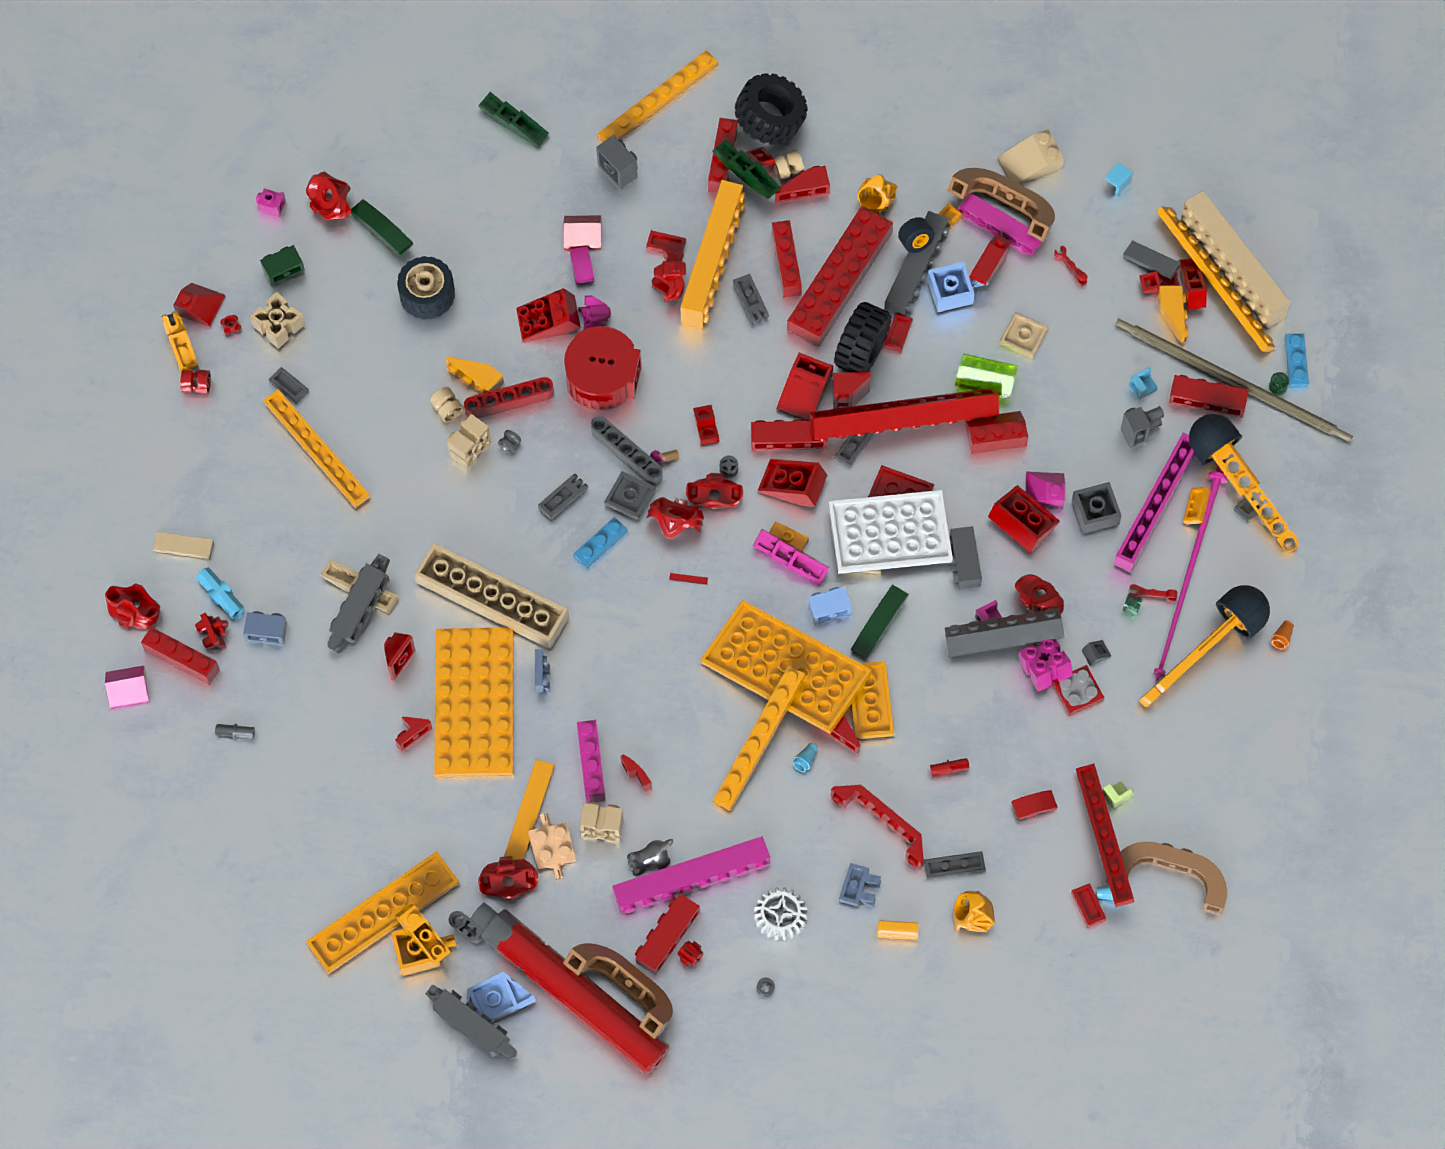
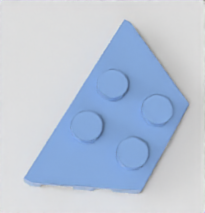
(499, 996)

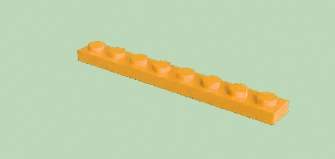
(659, 97)
(316, 448)
(759, 738)

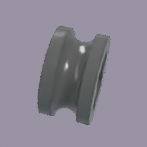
(760, 984)

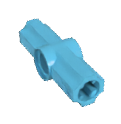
(220, 593)

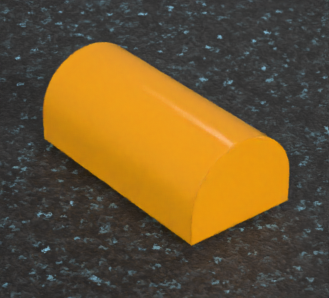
(897, 930)

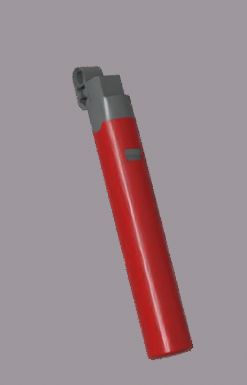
(573, 992)

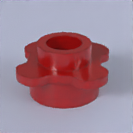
(230, 319)

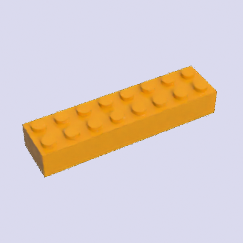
(712, 254)

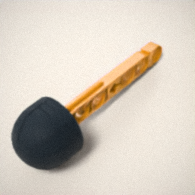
(1214, 439)
(1243, 609)

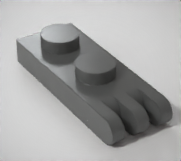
(750, 297)
(562, 496)

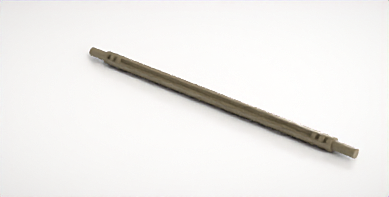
(1234, 380)

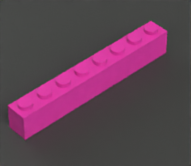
(1155, 505)
(691, 874)

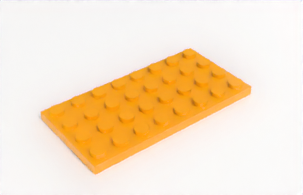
(757, 651)
(473, 702)

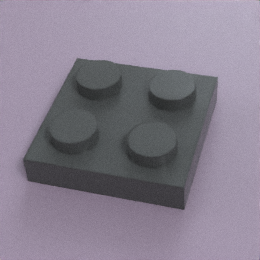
(629, 495)

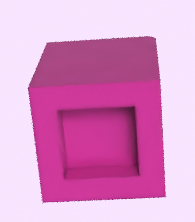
(987, 612)

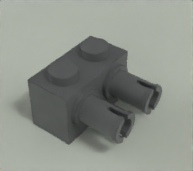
(1137, 424)

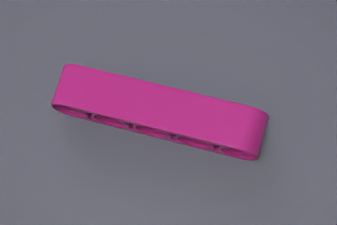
(999, 223)

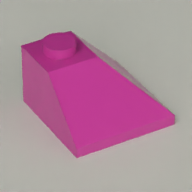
(1046, 488)

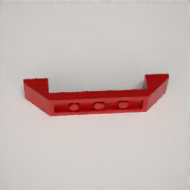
(845, 794)

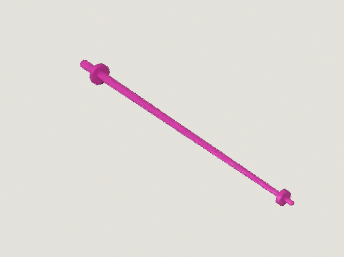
(1217, 478)

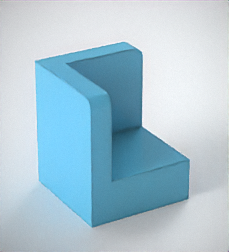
(1119, 177)
(1142, 384)

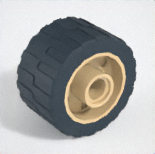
(426, 287)

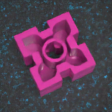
(1045, 663)

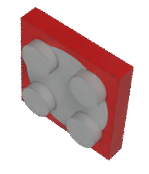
(1078, 690)

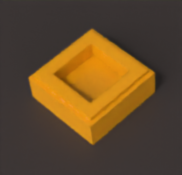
(951, 213)

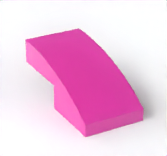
(582, 264)

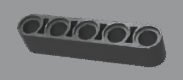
(622, 443)

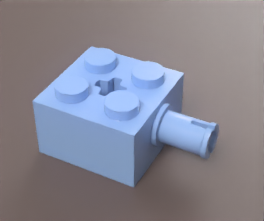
(951, 286)

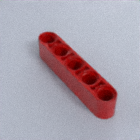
(515, 391)

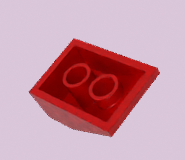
(793, 481)

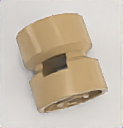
(788, 165)
(446, 404)

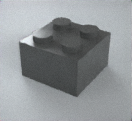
(617, 161)
(1096, 507)

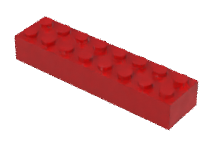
(840, 276)

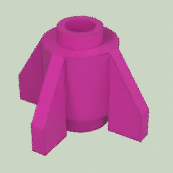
(595, 312)

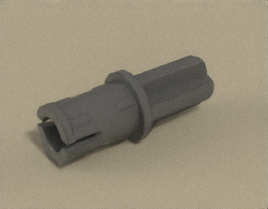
(234, 731)

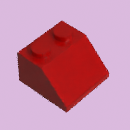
(850, 388)

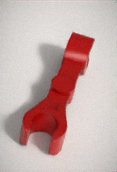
(1079, 274)
(1170, 595)

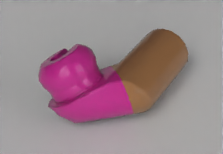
(664, 457)

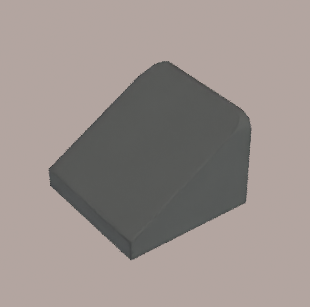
(1096, 652)

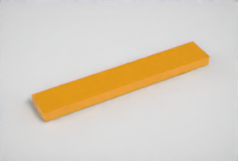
(529, 809)

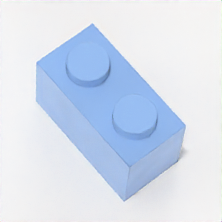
(829, 605)

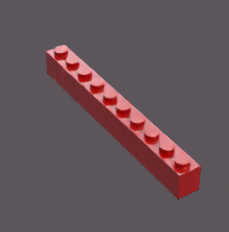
(904, 414)

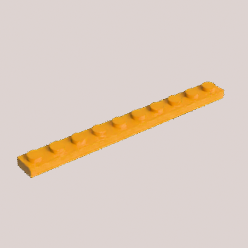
(1220, 283)

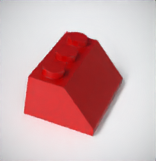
(997, 433)
(1023, 518)

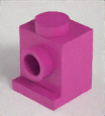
(271, 202)

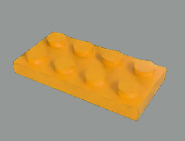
(873, 706)

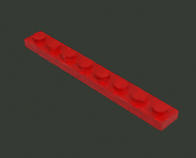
(1105, 835)

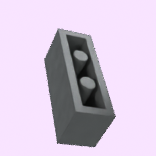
(965, 557)

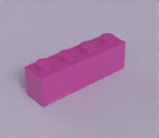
(591, 761)

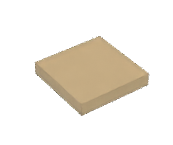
(1023, 335)

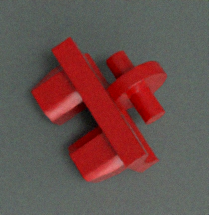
(215, 629)

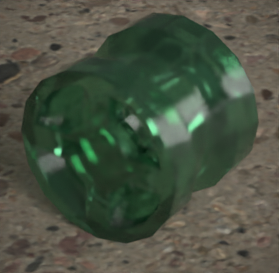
(1282, 380)
(1132, 604)

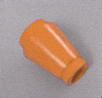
(1282, 636)

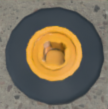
(916, 235)

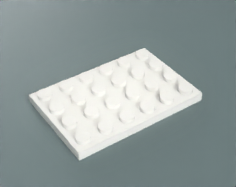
(890, 531)

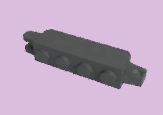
(359, 604)
(470, 1023)

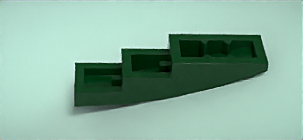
(513, 120)
(751, 173)
(382, 227)
(879, 622)

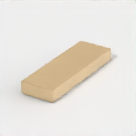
(183, 545)

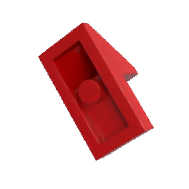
(763, 157)
(416, 729)

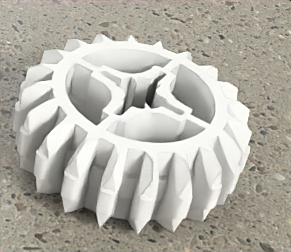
(773, 911)

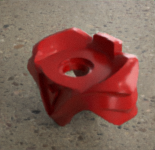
(328, 205)
(669, 275)
(699, 490)
(675, 516)
(1027, 588)
(121, 607)
(492, 876)

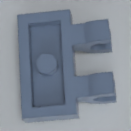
(540, 666)
(854, 884)

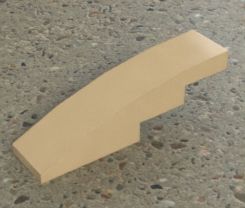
(345, 577)

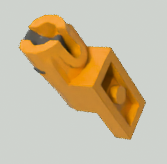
(179, 340)

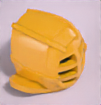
(879, 194)
(977, 914)

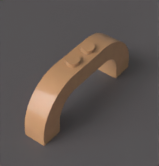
(1010, 193)
(1182, 861)
(629, 978)

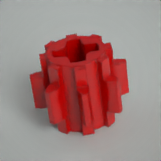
(690, 953)

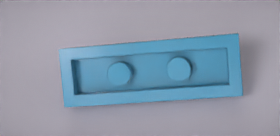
(1296, 360)
(600, 542)

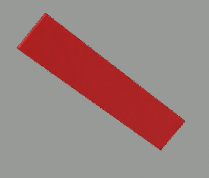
(688, 578)

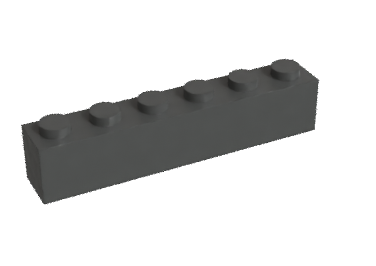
(915, 269)
(1004, 632)

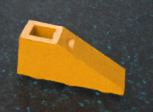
(1172, 310)
(479, 375)
(422, 933)

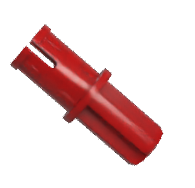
(949, 767)

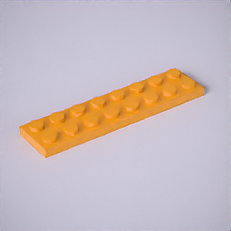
(377, 914)

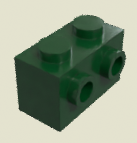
(282, 265)

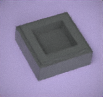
(1245, 510)

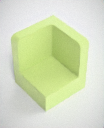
(1117, 794)

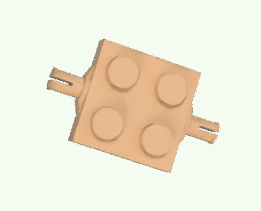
(551, 846)

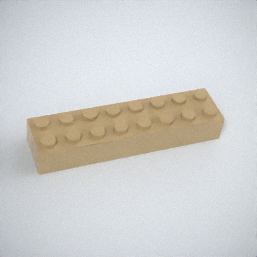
(1235, 260)
(492, 596)

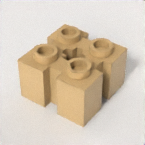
(277, 320)
(469, 441)
(601, 822)

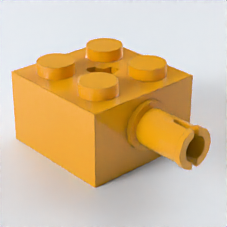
(410, 961)

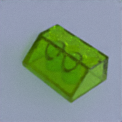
(984, 373)

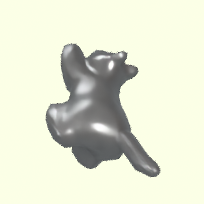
(652, 855)

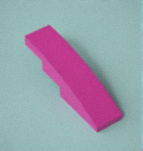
(791, 556)

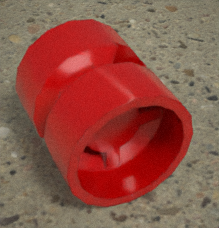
(189, 378)

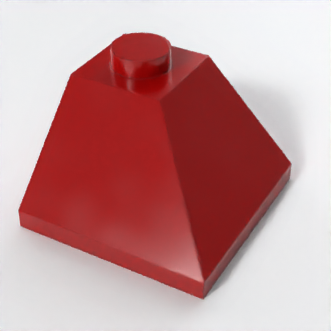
(198, 304)
(398, 652)

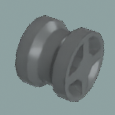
(509, 441)
(728, 462)

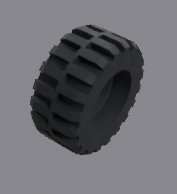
(779, 93)
(862, 338)

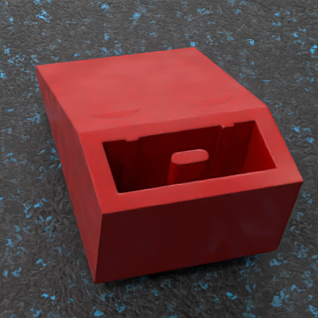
(549, 316)
(805, 386)

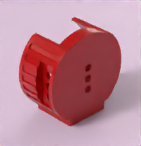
(597, 383)

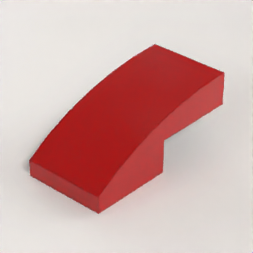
(1152, 281)
(706, 424)
(633, 769)
(1033, 804)

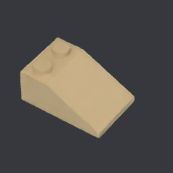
(1032, 158)

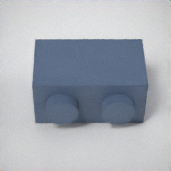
(265, 628)

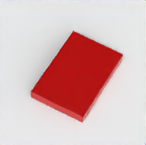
(895, 482)

